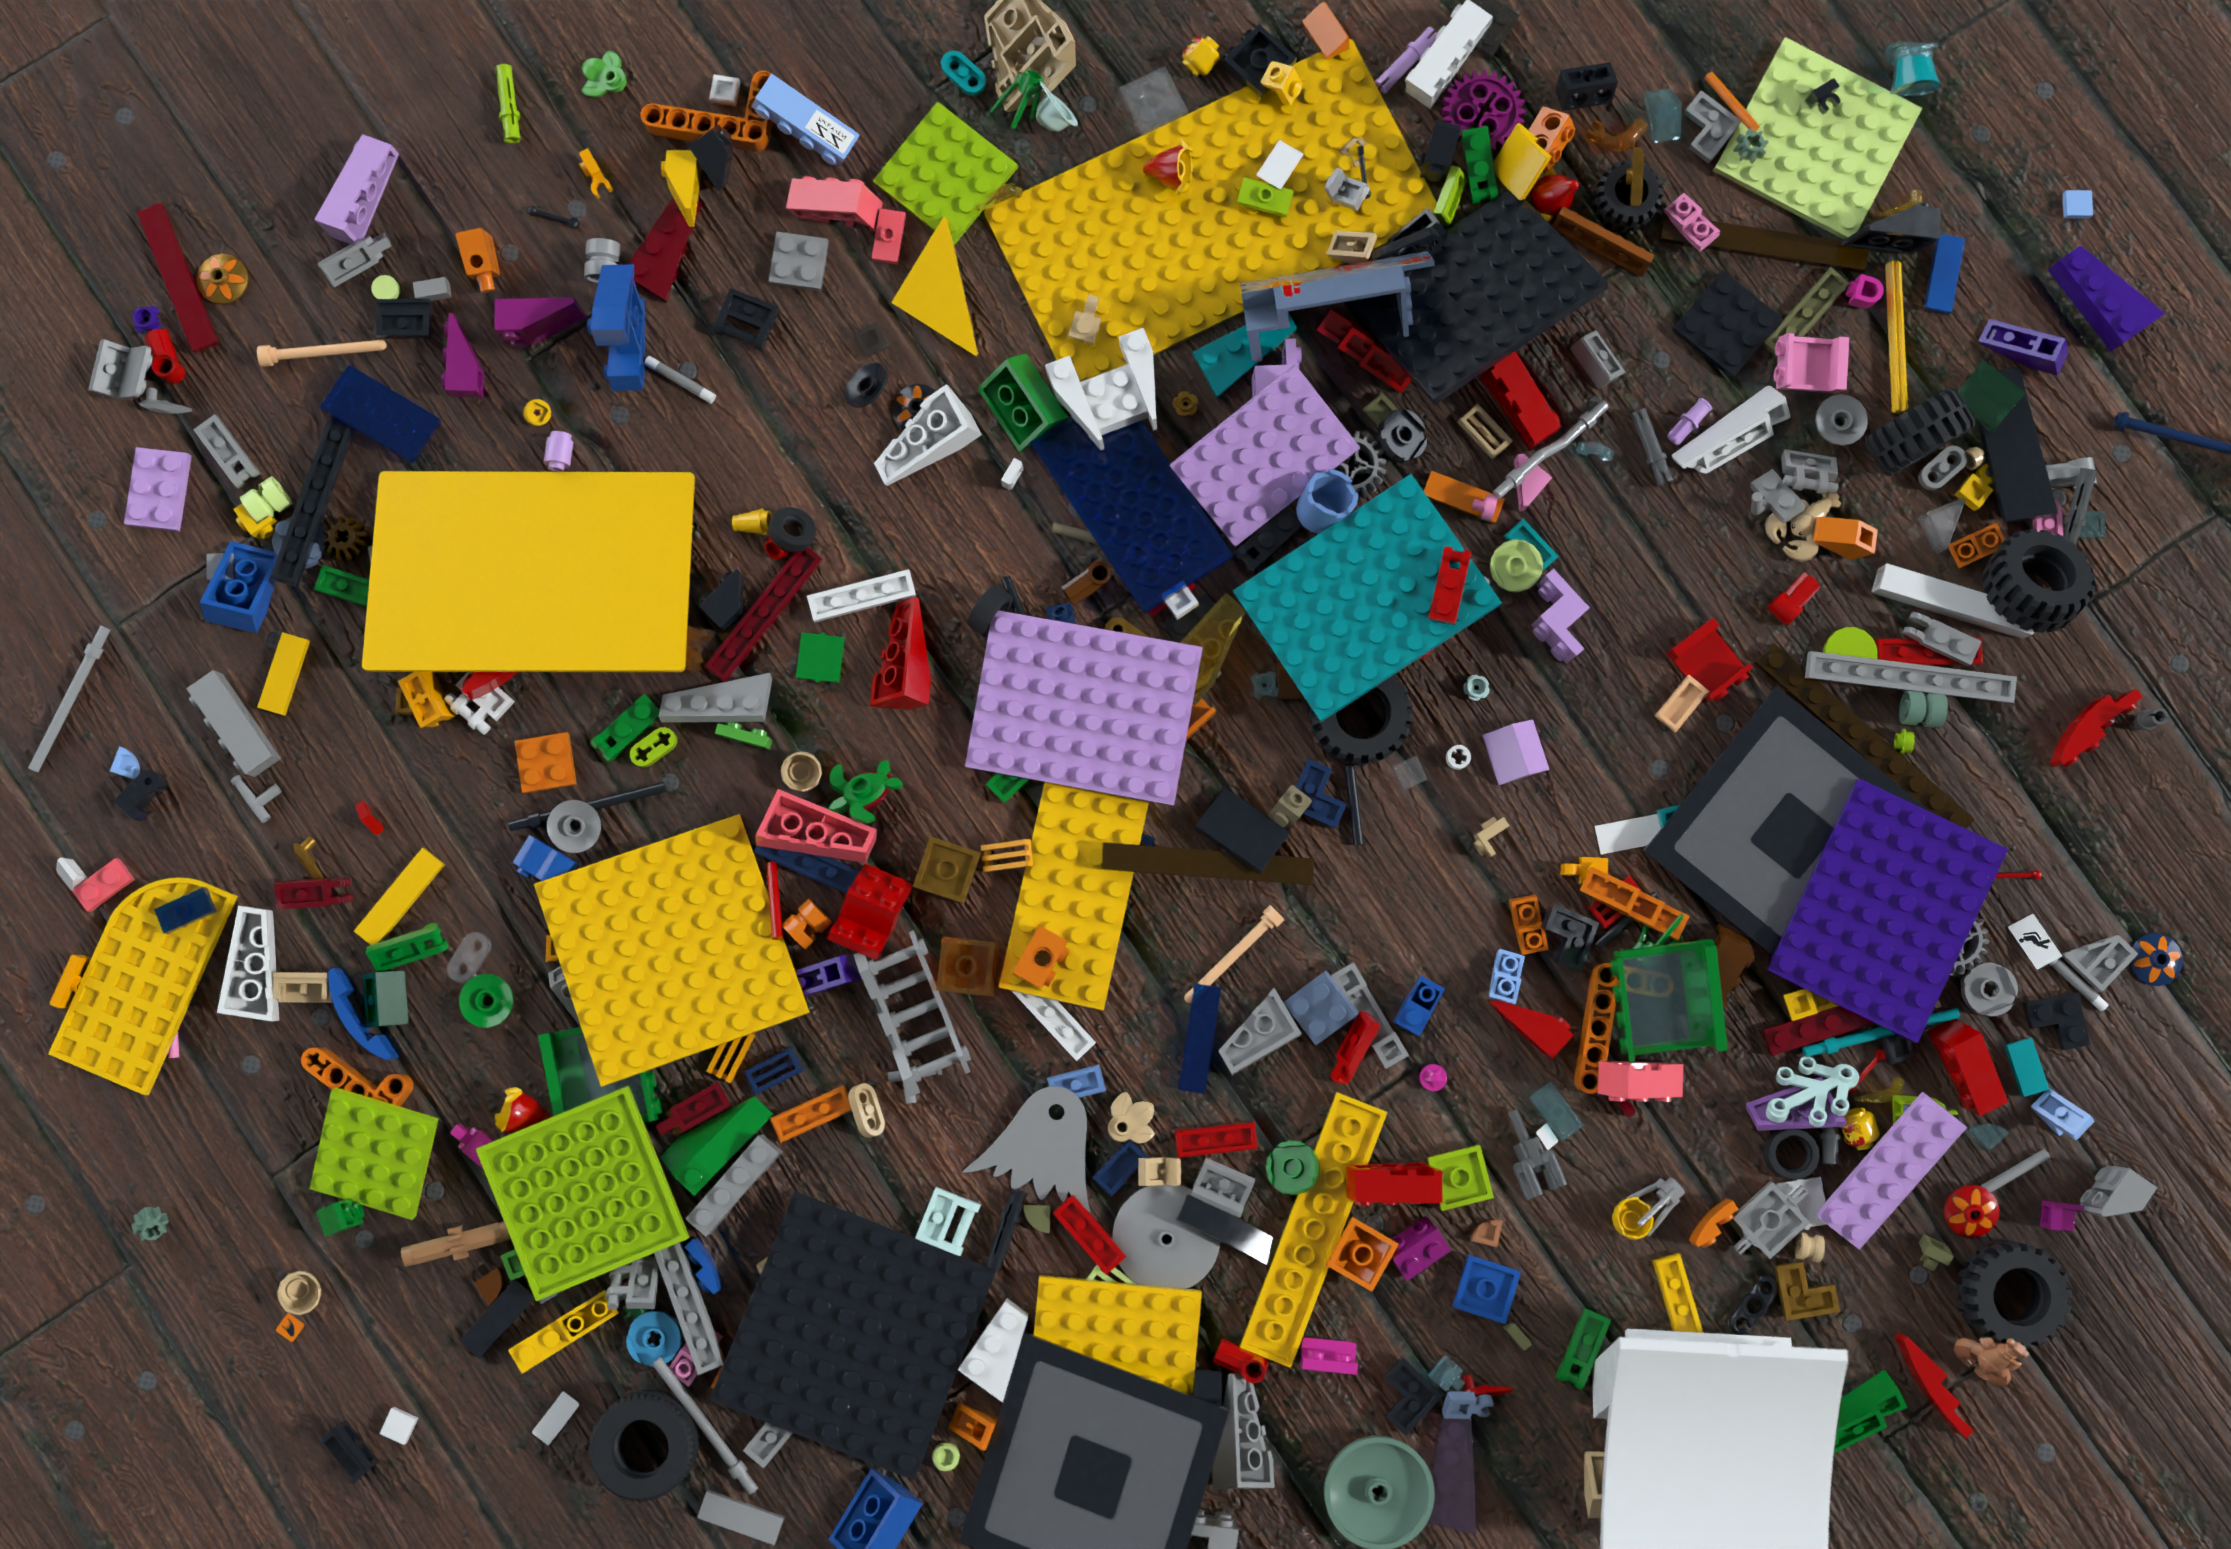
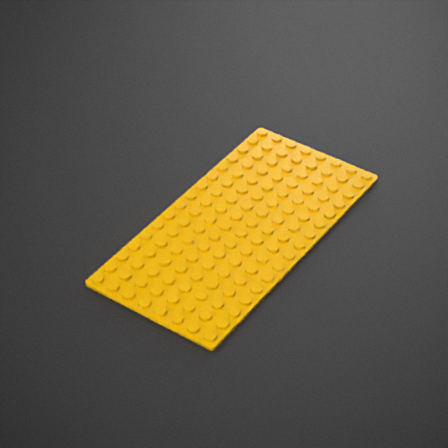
(1182, 257)

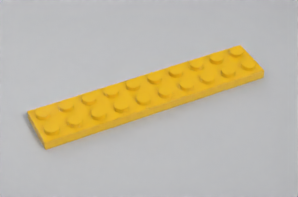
(1311, 1233)

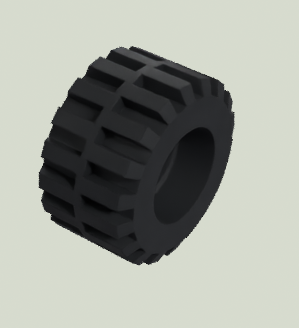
(1619, 214)

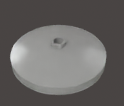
(1139, 1232)

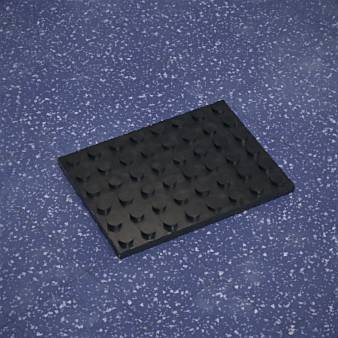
(1488, 294)

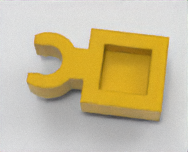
(1975, 489)

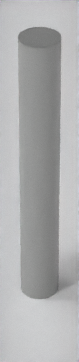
(2016, 1170)

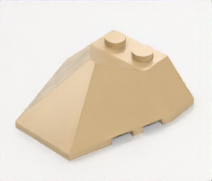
(1031, 38)

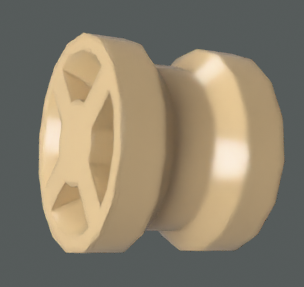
(1809, 1247)

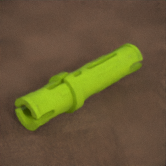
(508, 113)

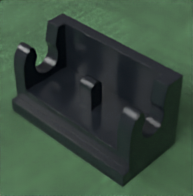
(349, 1450)

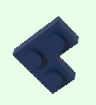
(1323, 807)

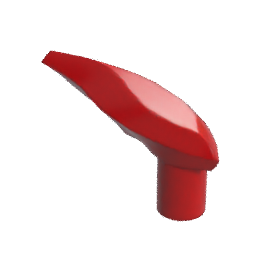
(1484, 1389)

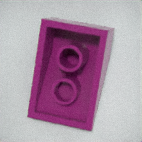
(534, 319)

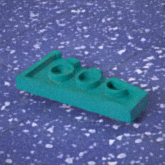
(1230, 357)

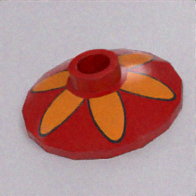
(1963, 1202)

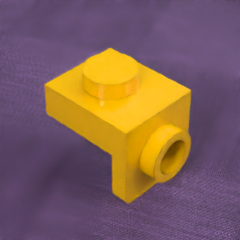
(1284, 81)
(259, 530)

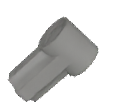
(2067, 473)

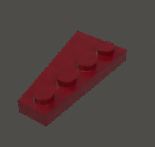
(662, 251)

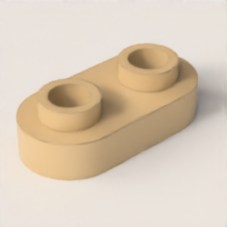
(866, 1110)

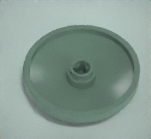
(1382, 1518)

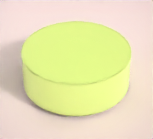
(385, 287)
(945, 1456)

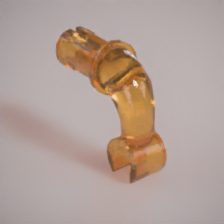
(1622, 142)

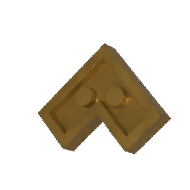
(1798, 1299)

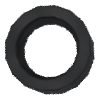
(991, 602)
(1811, 1150)

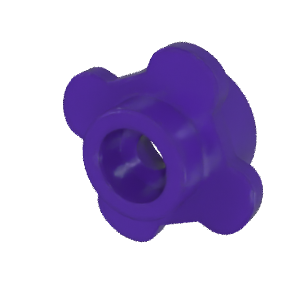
(141, 314)

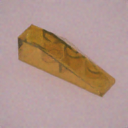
(1215, 635)

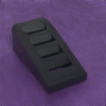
(1423, 220)

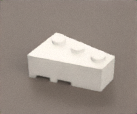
(996, 1349)

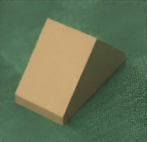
(1351, 246)

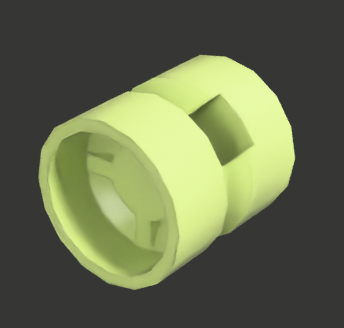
(266, 500)

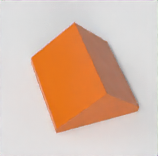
(1362, 1254)

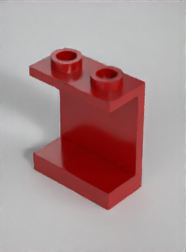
(1709, 661)

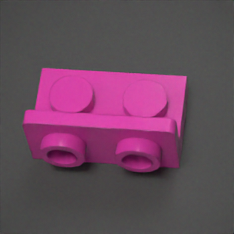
(1328, 1355)

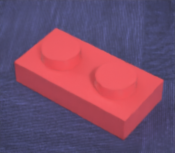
(103, 885)

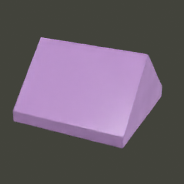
(1515, 752)

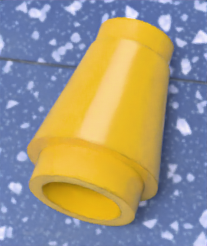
(752, 522)

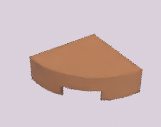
(1487, 1232)

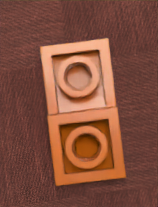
(1976, 545)
(1528, 924)
(1707, 1230)

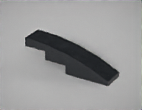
(1228, 1230)

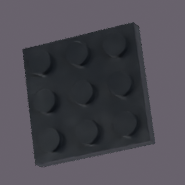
(1727, 324)

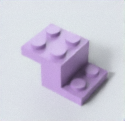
(1267, 374)
(1554, 622)

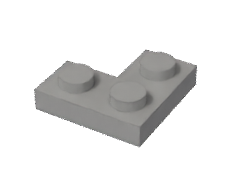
(1716, 122)

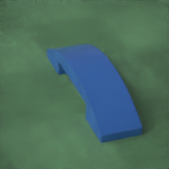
(340, 988)

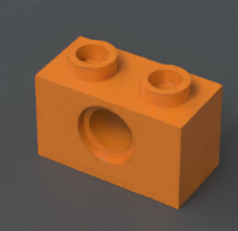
(1042, 941)

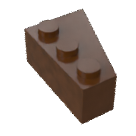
(1733, 956)

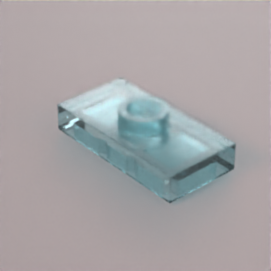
(1556, 1111)

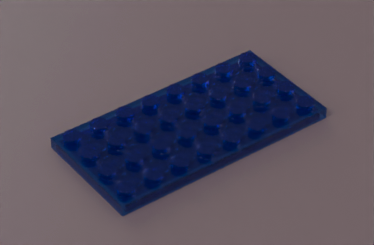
(1134, 508)

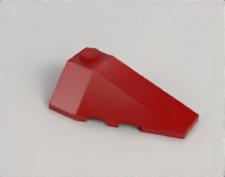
(905, 668)

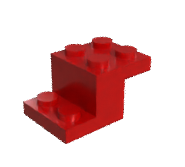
(870, 911)

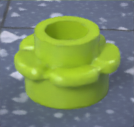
(1904, 742)

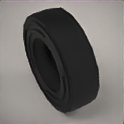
(797, 517)

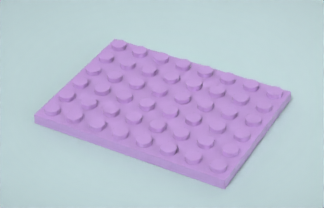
(1083, 707)

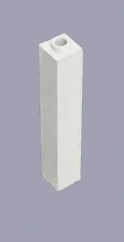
(1942, 598)

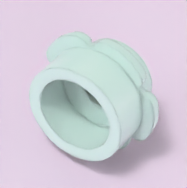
(1481, 682)

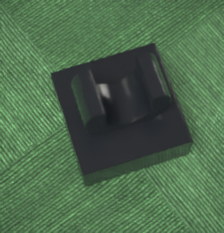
(1822, 94)

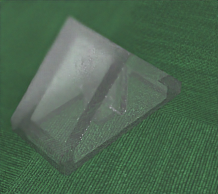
(1940, 524)

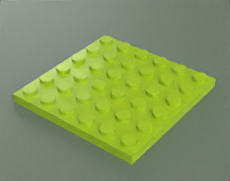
(582, 1193)

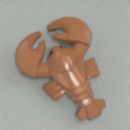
(1993, 1358)

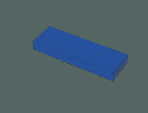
(1944, 274)

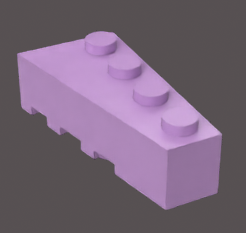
(357, 190)

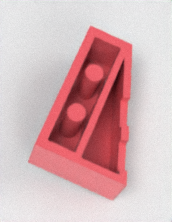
(1640, 1080)

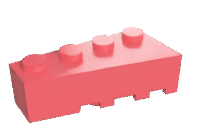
(813, 830)

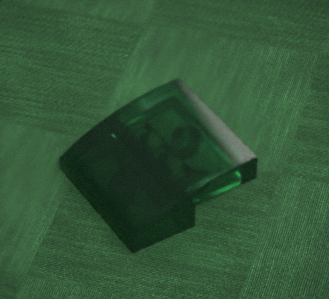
(1989, 396)

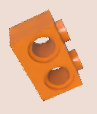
(1553, 133)

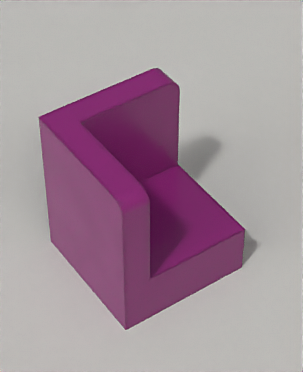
(2059, 1215)

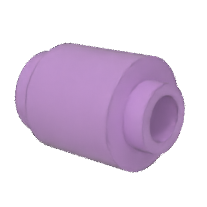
(558, 451)

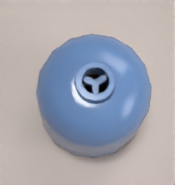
(1326, 500)

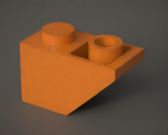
(1845, 537)

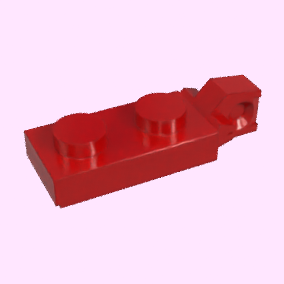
(1354, 1047)

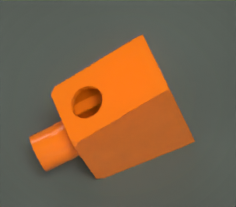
(478, 247)

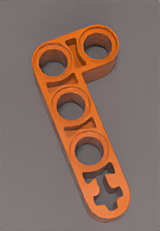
(353, 1078)

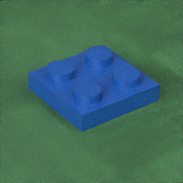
(1486, 1289)

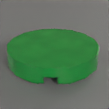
(1292, 1167)

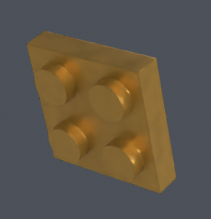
(947, 869)

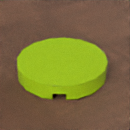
(1851, 642)

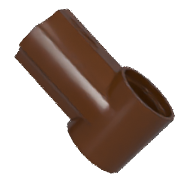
(1085, 584)

